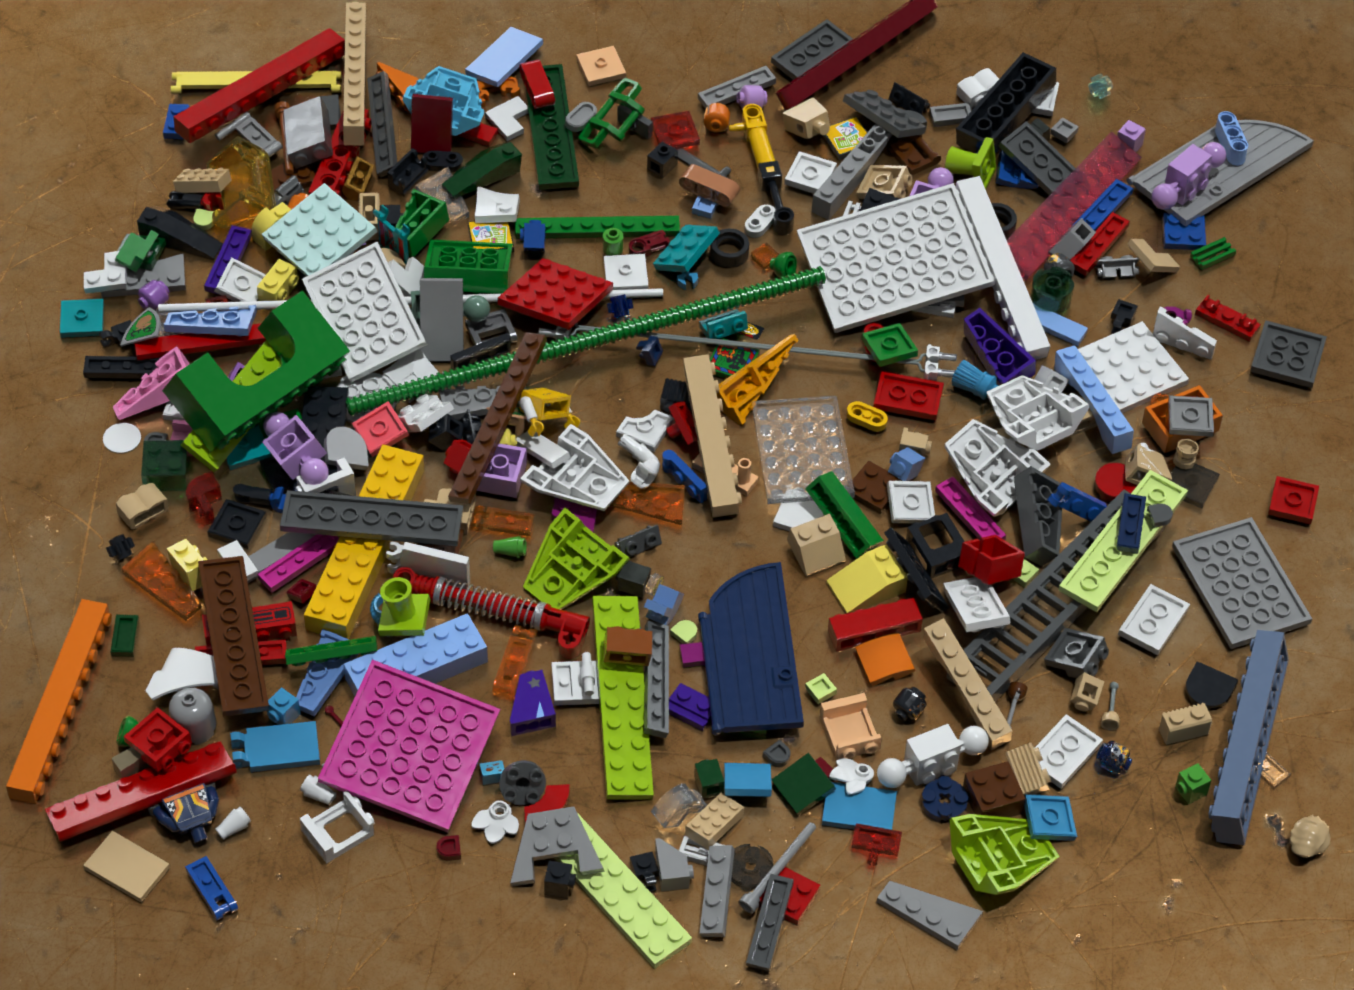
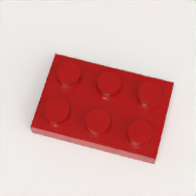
(908, 395)

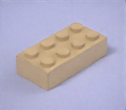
(202, 180)
(714, 821)

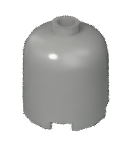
(195, 713)

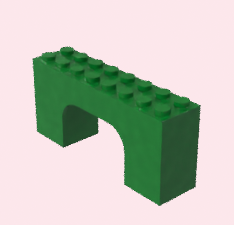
(224, 410)

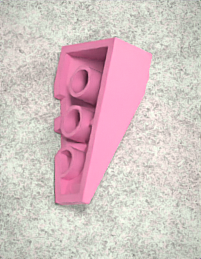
(149, 392)

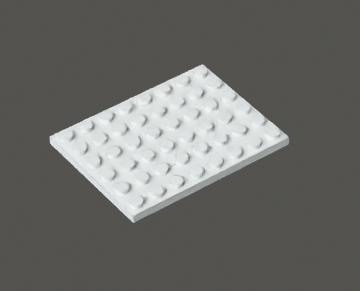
(895, 257)

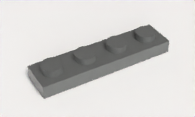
(770, 922)

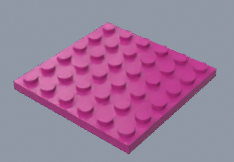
(409, 745)

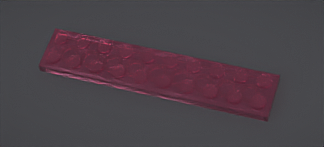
(1055, 216)

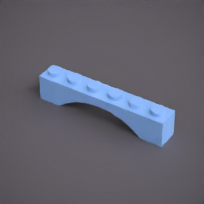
(1111, 422)

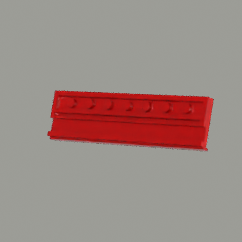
(139, 791)

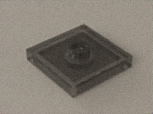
(1198, 482)

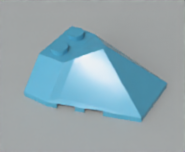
(460, 87)

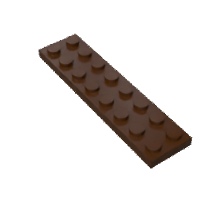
(233, 636)

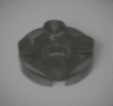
(749, 854)

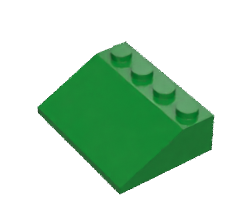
(481, 269)

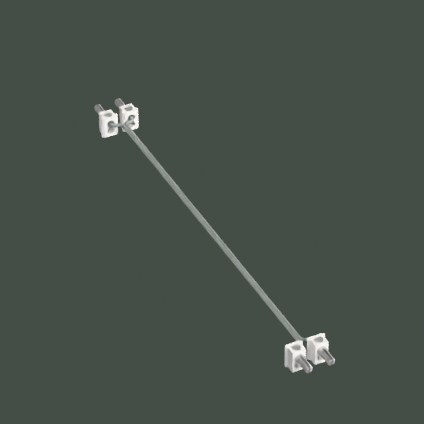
(932, 354)

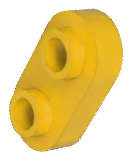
(867, 416)

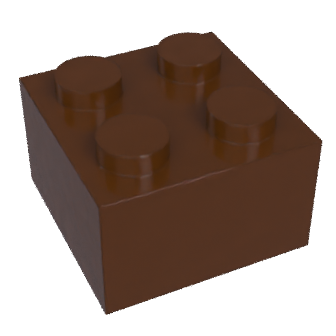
(994, 791)

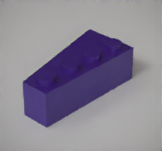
(997, 349)

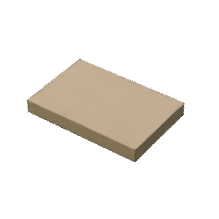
(126, 866)

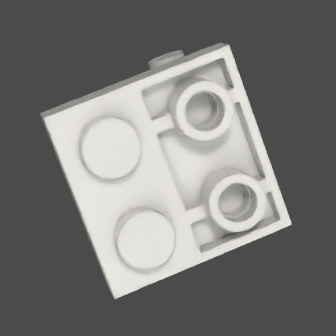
(575, 682)

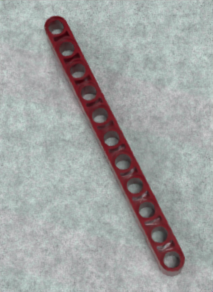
(853, 52)

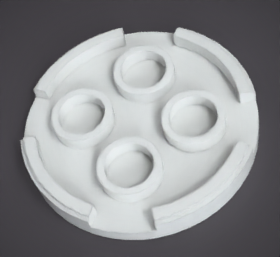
(365, 384)

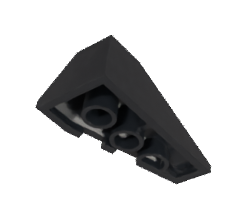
(178, 232)

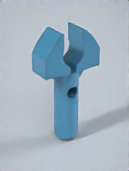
(693, 277)

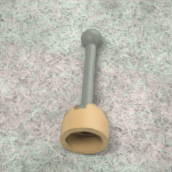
(1111, 720)

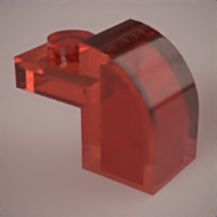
(201, 494)

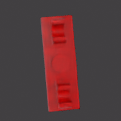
(1228, 318)

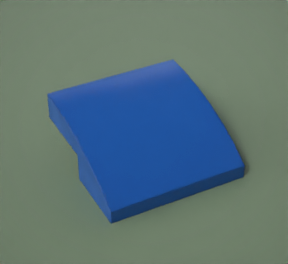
(1012, 175)

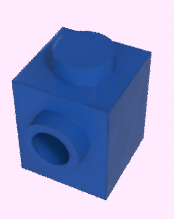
(533, 236)

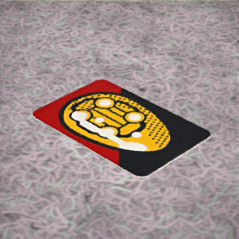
(753, 331)

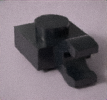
(1122, 313)
(115, 335)
(645, 869)

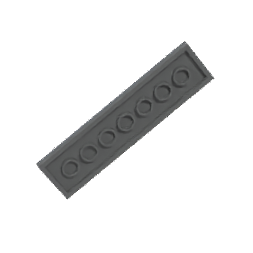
(371, 518)

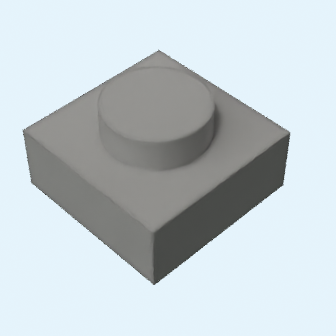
(1064, 130)

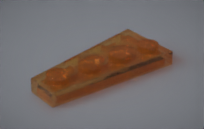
(656, 501)
(158, 578)

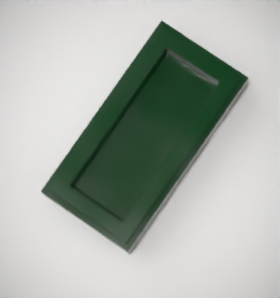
(124, 635)

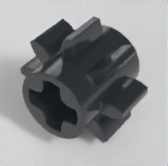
(120, 547)

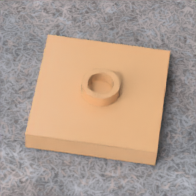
(601, 66)

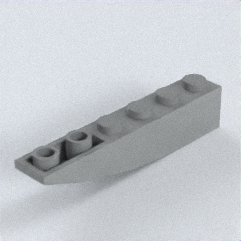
(849, 173)

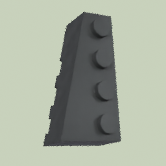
(1038, 517)

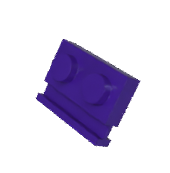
(690, 706)

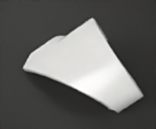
(183, 670)

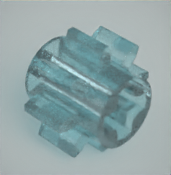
(1100, 86)

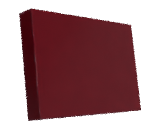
(431, 123)

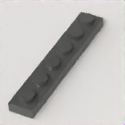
(382, 123)
(657, 682)

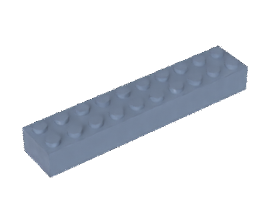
(1249, 737)

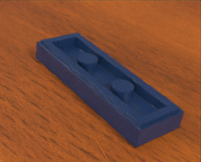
(1131, 523)

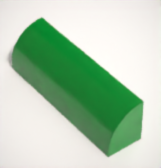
(850, 520)

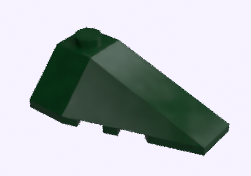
(484, 169)

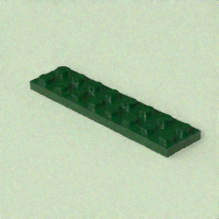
(551, 139)

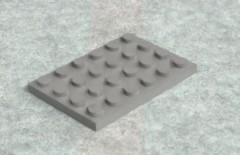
(1241, 582)

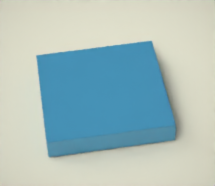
(747, 779)
(1050, 817)

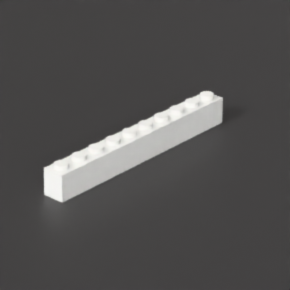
(1008, 282)

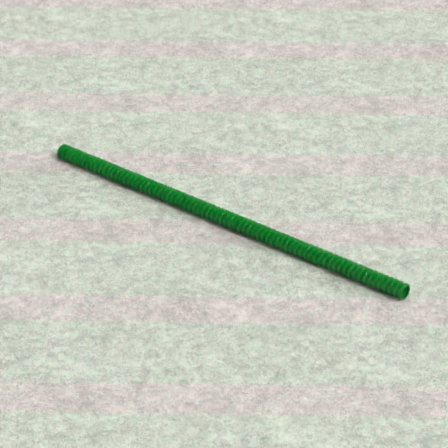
(591, 339)

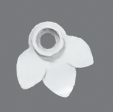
(853, 774)
(494, 824)

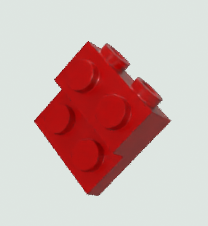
(159, 739)

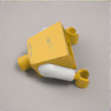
(544, 405)

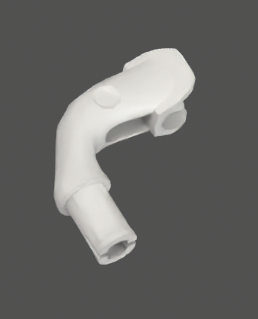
(648, 463)

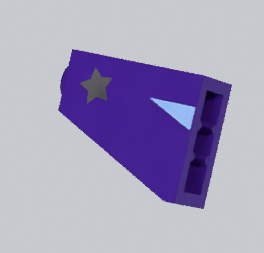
(532, 705)

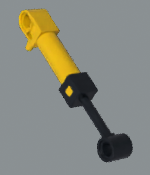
(768, 169)

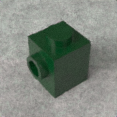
(709, 778)

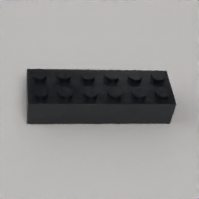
(1007, 103)

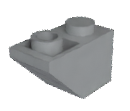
(1073, 239)

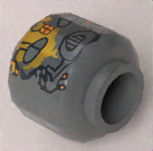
(1061, 261)

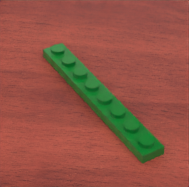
(595, 226)

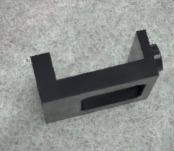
(941, 559)

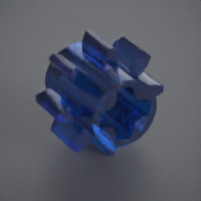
(620, 305)

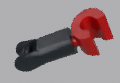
(195, 201)

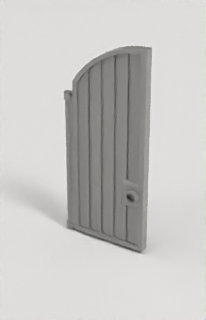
(1268, 149)

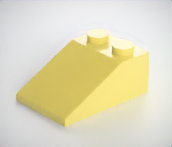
(868, 580)

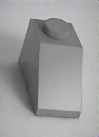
(672, 866)

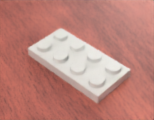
(976, 604)

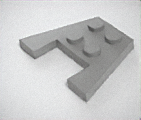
(551, 836)

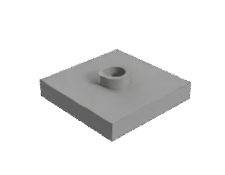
(1190, 416)

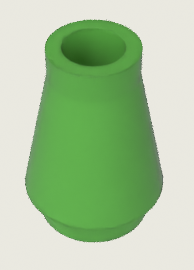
(511, 546)

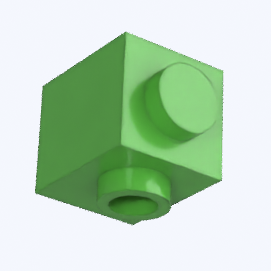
(1193, 783)

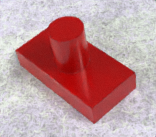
(684, 423)

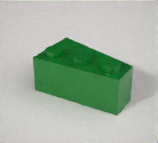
(424, 217)

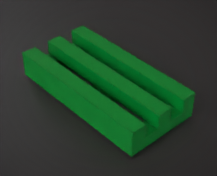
(1210, 251)

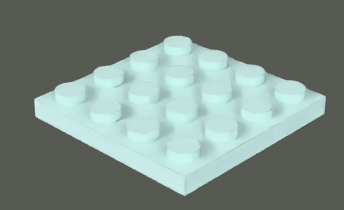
(319, 231)

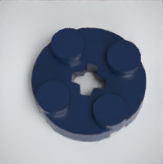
(944, 788)

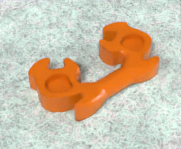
(510, 86)

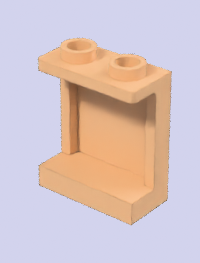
(849, 727)

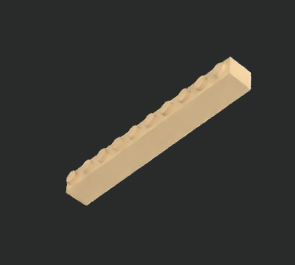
(354, 74)

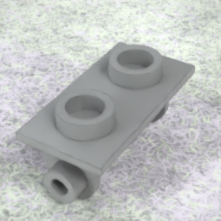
(1125, 264)

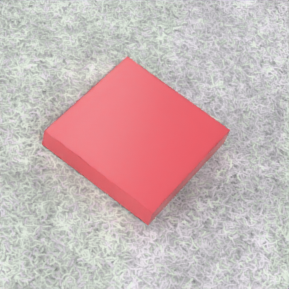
(380, 428)

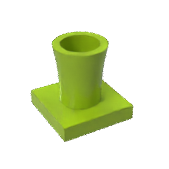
(973, 164)
(401, 610)

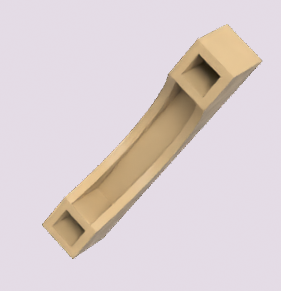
(977, 697)

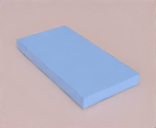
(504, 56)

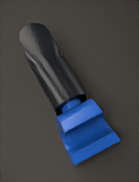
(258, 495)

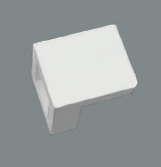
(1051, 378)

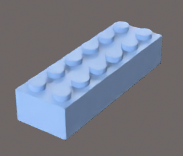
(432, 656)

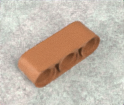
(709, 185)

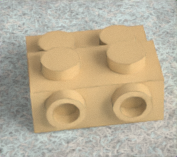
(886, 179)

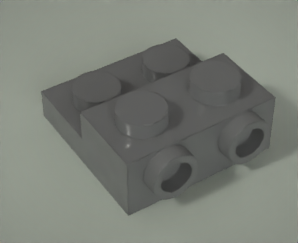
(1077, 652)

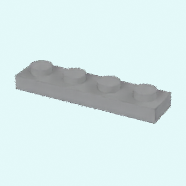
(727, 91)
(717, 891)

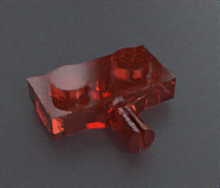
(876, 841)

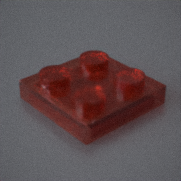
(676, 130)

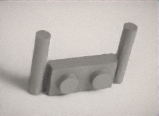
(253, 132)

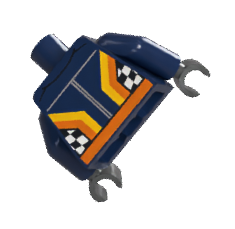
(188, 811)

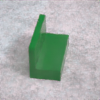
(135, 250)

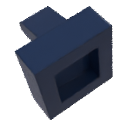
(650, 349)

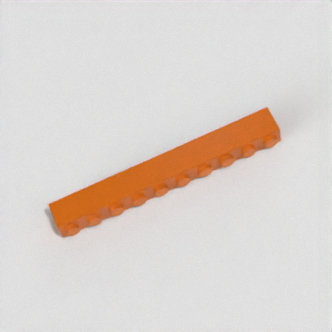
(59, 702)

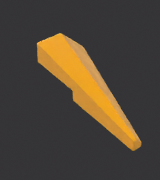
(752, 381)

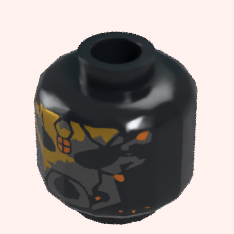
(909, 704)

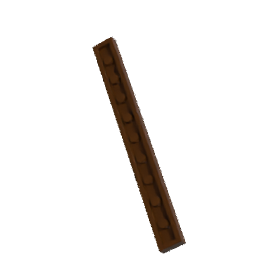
(497, 418)

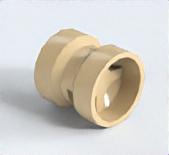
(1186, 453)

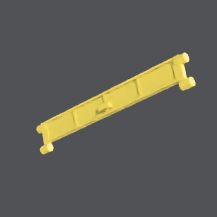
(219, 80)

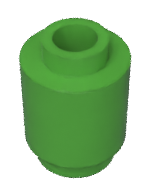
(612, 242)

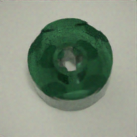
(1052, 289)

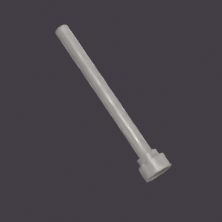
(750, 901)

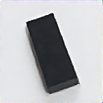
(488, 349)

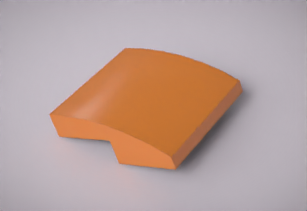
(885, 658)

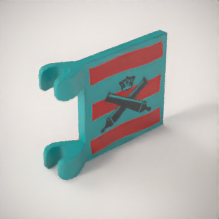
(392, 237)

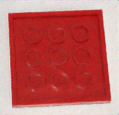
(555, 293)

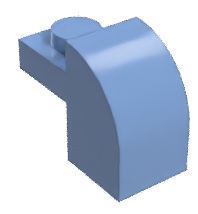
(664, 604)

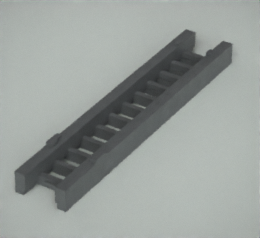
(1025, 602)

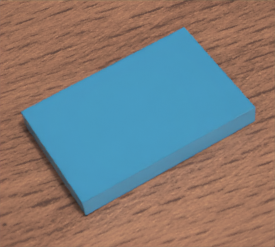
(870, 807)

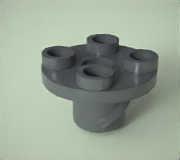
(522, 782)

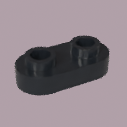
(441, 159)

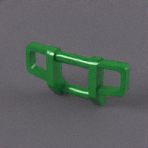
(606, 128)

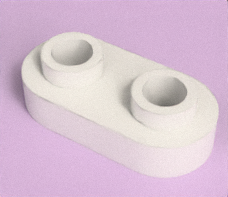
(763, 218)

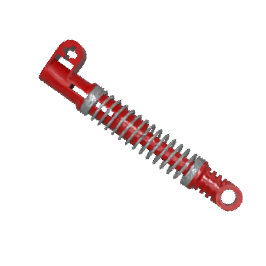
(540, 615)

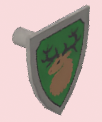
(142, 328)

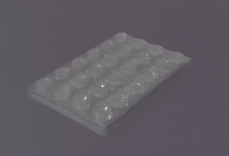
(798, 444)

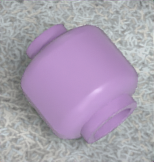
(751, 95)

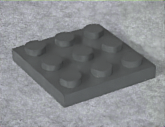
(1288, 354)

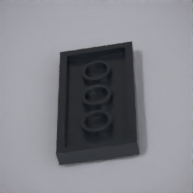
(917, 573)

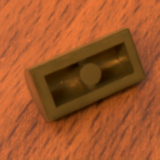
(357, 178)

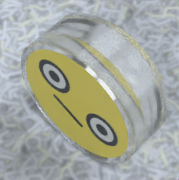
(653, 583)

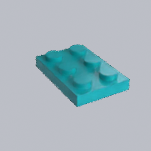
(686, 248)

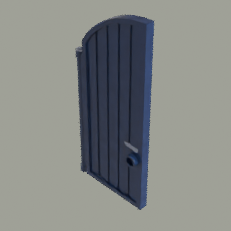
(751, 654)

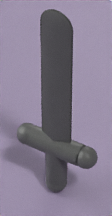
(691, 159)

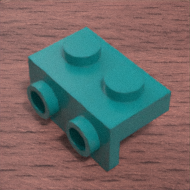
(724, 324)

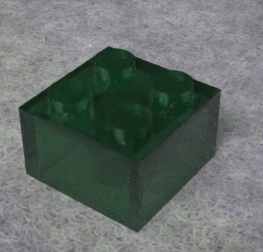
(165, 465)

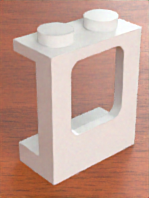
(342, 479)
(322, 841)

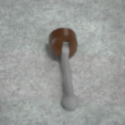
(1017, 692)

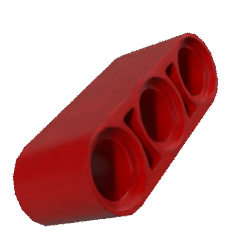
(537, 84)

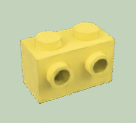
(278, 282)
(185, 560)

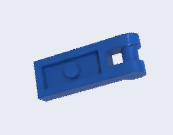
(684, 475)
(1077, 502)
(211, 887)

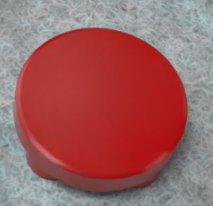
(1111, 481)

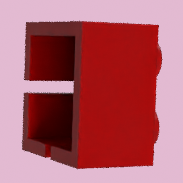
(991, 559)

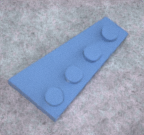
(212, 322)
(321, 677)

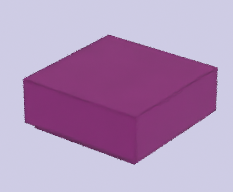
(692, 654)

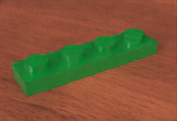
(340, 649)

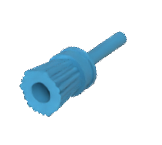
(973, 380)

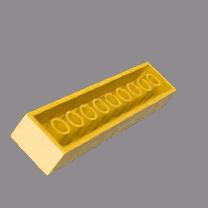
(358, 560)

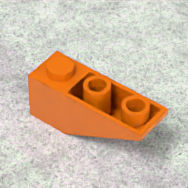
(397, 82)

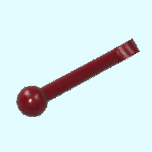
(329, 710)

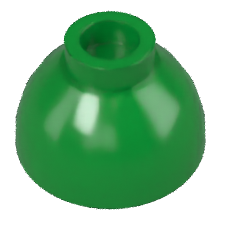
(784, 264)
(127, 724)

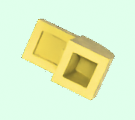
(265, 220)

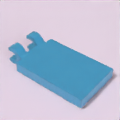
(276, 746)

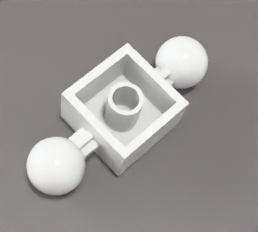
(932, 755)

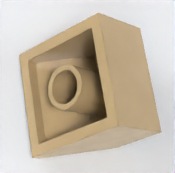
(817, 545)

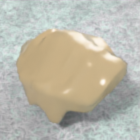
(1310, 836)

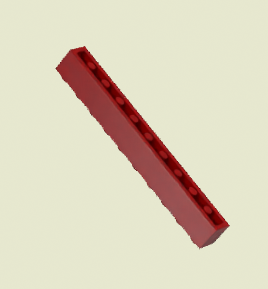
(259, 85)

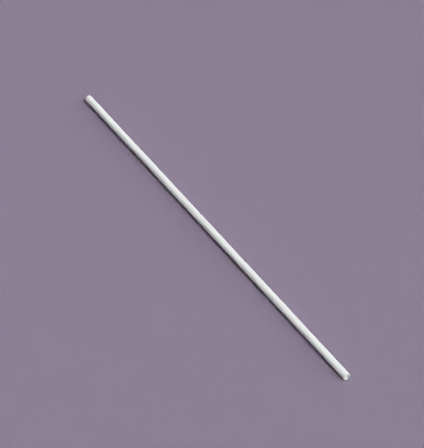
(224, 306)

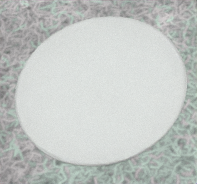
(122, 437)

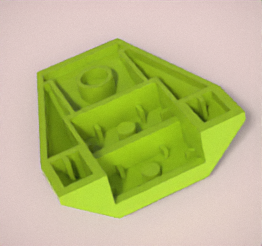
(571, 562)
(998, 852)

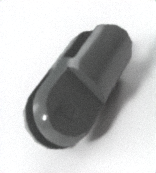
(287, 190)

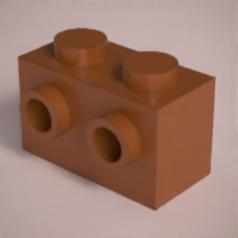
(627, 646)

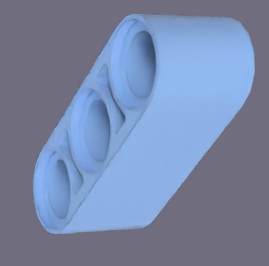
(1231, 138)

